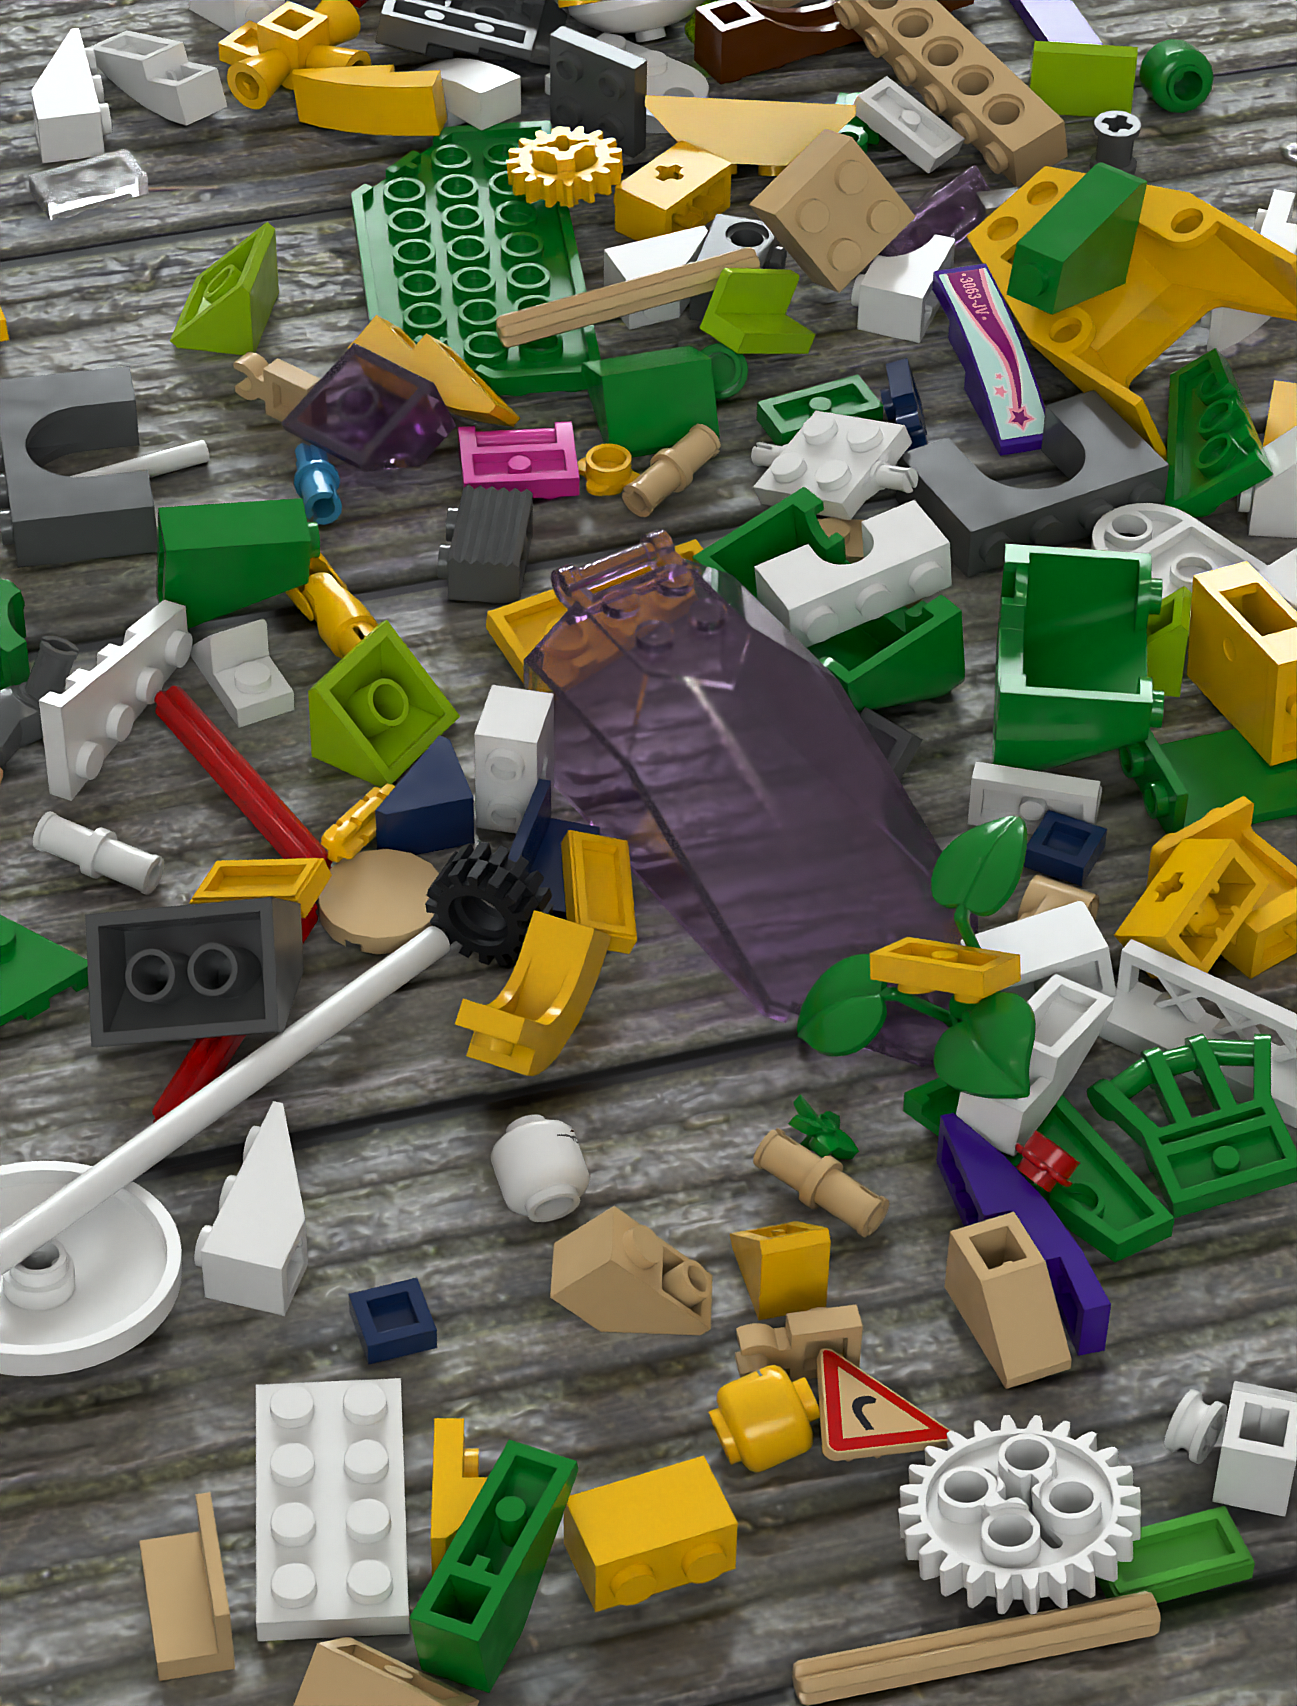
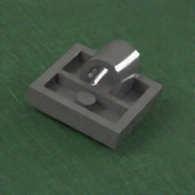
(598, 89)

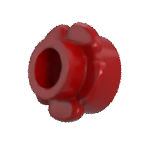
(1045, 1162)

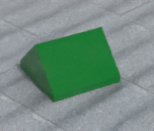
(651, 397)

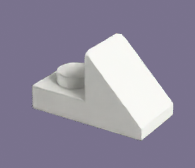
(243, 673)

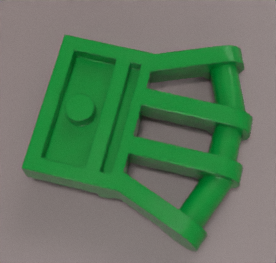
(1207, 1156)

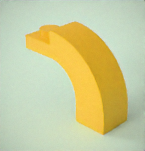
(541, 999)

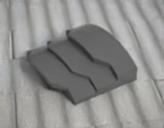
(472, 27)

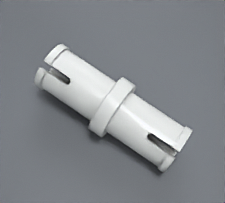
(98, 853)

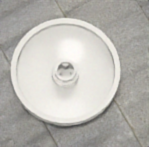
(93, 1284)

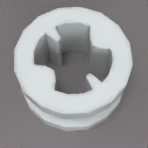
(1195, 1426)

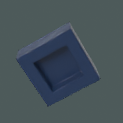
(1065, 847)
(392, 1320)

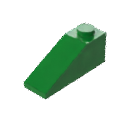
(493, 1568)

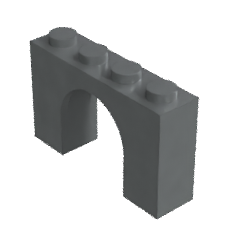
(1088, 444)
(67, 516)

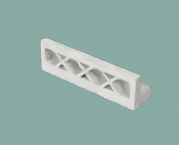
(1152, 1019)

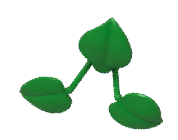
(986, 1042)

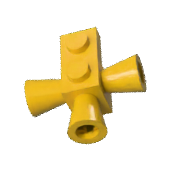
(287, 40)

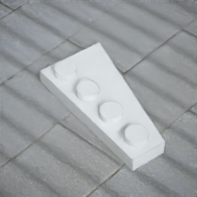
(107, 700)

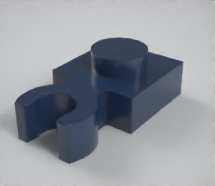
(903, 402)

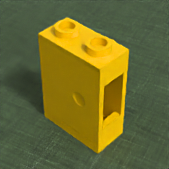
(1246, 656)

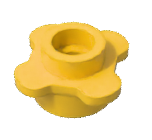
(607, 469)

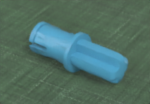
(317, 484)

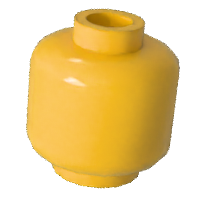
(764, 1418)

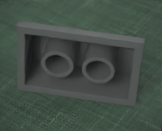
(193, 970)

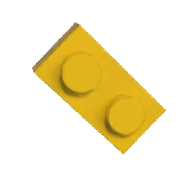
(930, 965)

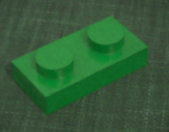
(787, 413)

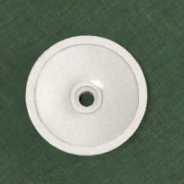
(640, 17)

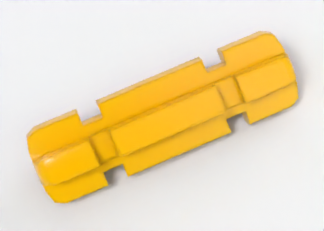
(355, 827)

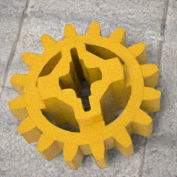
(564, 166)

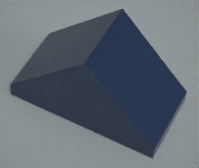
(428, 806)

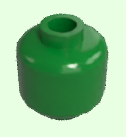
(1176, 76)

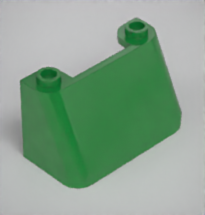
(1073, 655)
(879, 663)

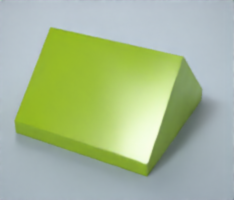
(1083, 77)
(232, 298)
(377, 710)

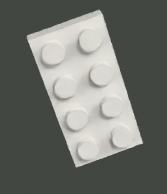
(330, 1510)

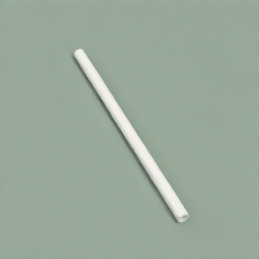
(218, 1098)

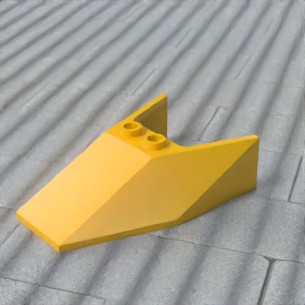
(1179, 269)

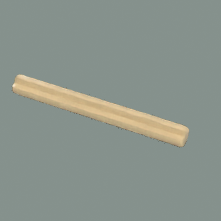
(619, 299)
(975, 1648)

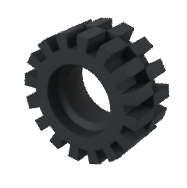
(505, 884)

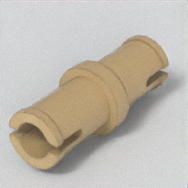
(671, 470)
(821, 1182)

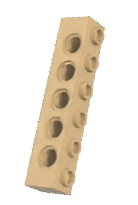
(961, 82)

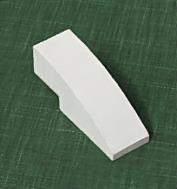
(160, 76)
(477, 92)
(1066, 1028)

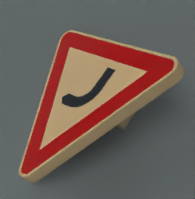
(867, 1417)

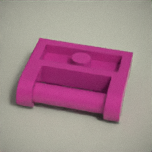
(521, 459)

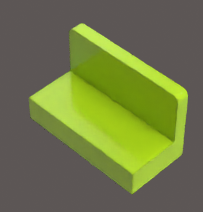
(751, 311)

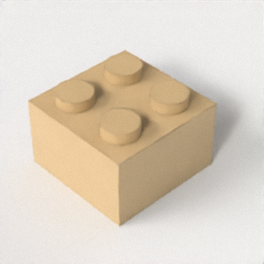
(832, 210)

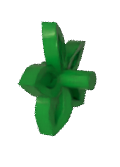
(822, 1132)

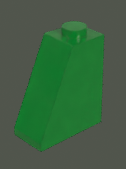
(1080, 242)
(232, 554)

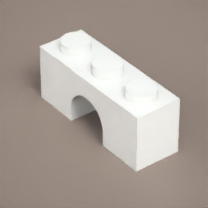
(819, 599)

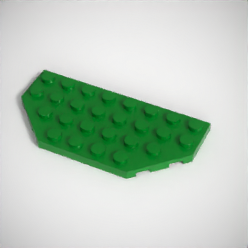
(456, 249)

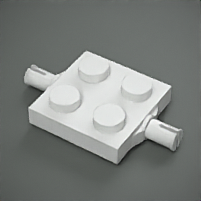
(838, 461)

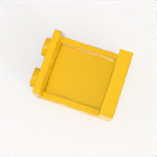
(1271, 926)

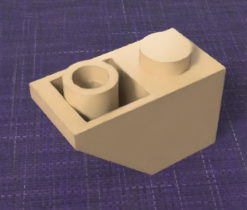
(629, 1279)
(1007, 1299)

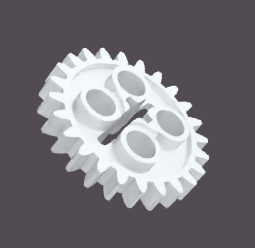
(1020, 1514)

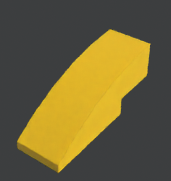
(371, 100)
(457, 383)

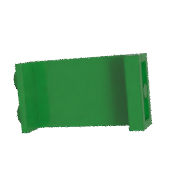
(1207, 772)

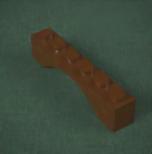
(751, 37)

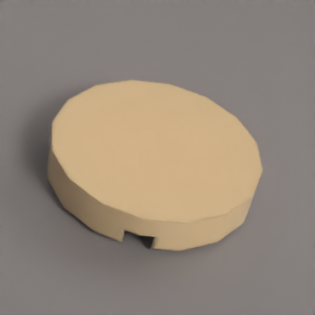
(377, 899)

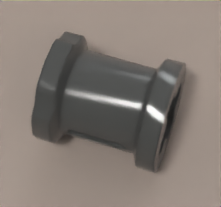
(1116, 139)

